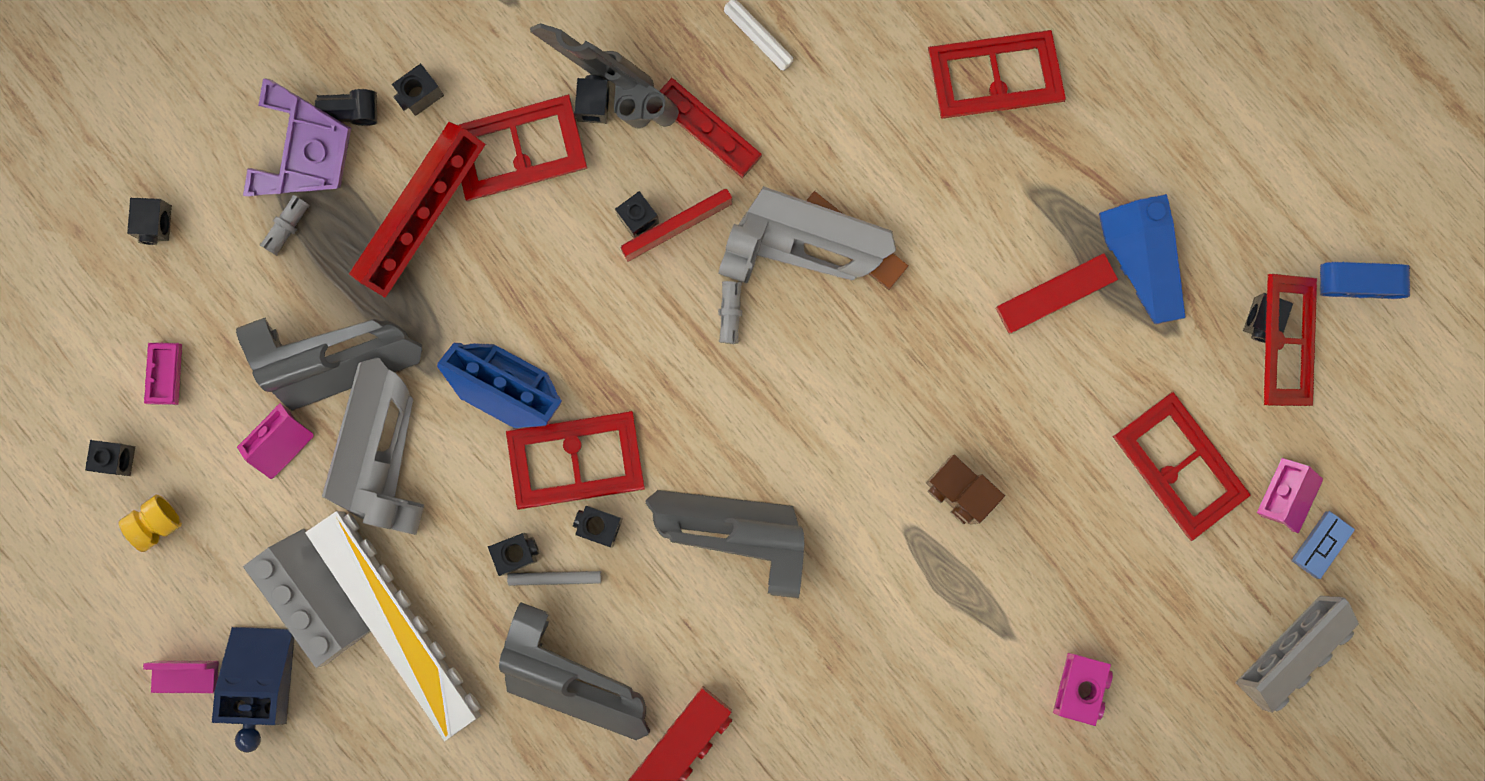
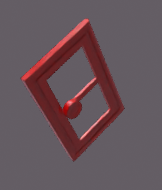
(999, 98)
(525, 172)
(1276, 340)
(572, 444)
(1160, 479)

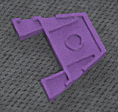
(312, 148)

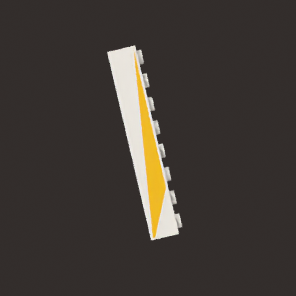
(393, 623)

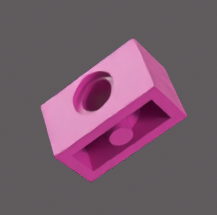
(1076, 671)

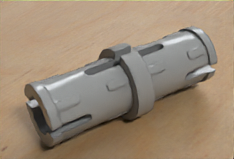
(284, 225)
(730, 312)

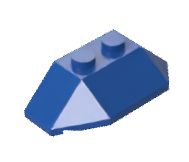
(500, 384)

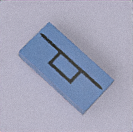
(1323, 545)

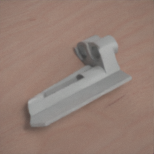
(780, 226)
(359, 474)

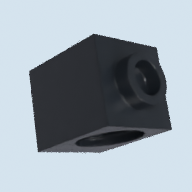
(416, 78)
(592, 99)
(637, 215)
(149, 220)
(1256, 318)
(110, 458)
(607, 536)
(500, 556)

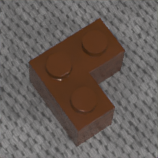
(967, 493)

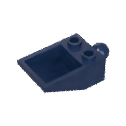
(259, 673)

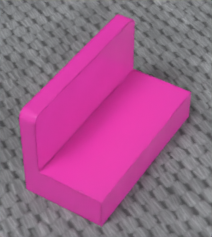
(274, 442)
(1290, 494)
(183, 676)

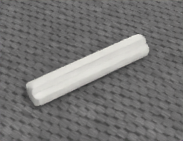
(758, 34)

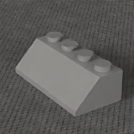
(307, 598)
(1299, 652)

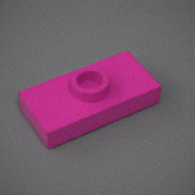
(163, 373)

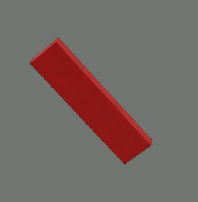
(711, 130)
(676, 224)
(1056, 293)

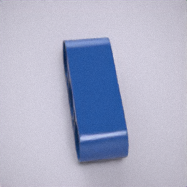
(1365, 280)

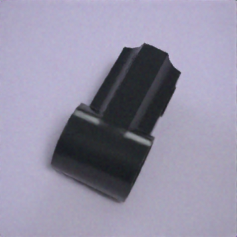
(357, 107)

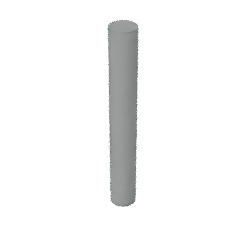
(554, 578)

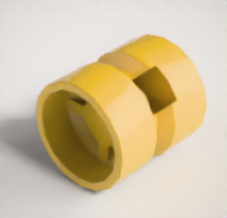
(145, 527)

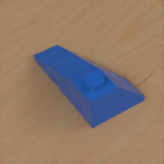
(1146, 248)

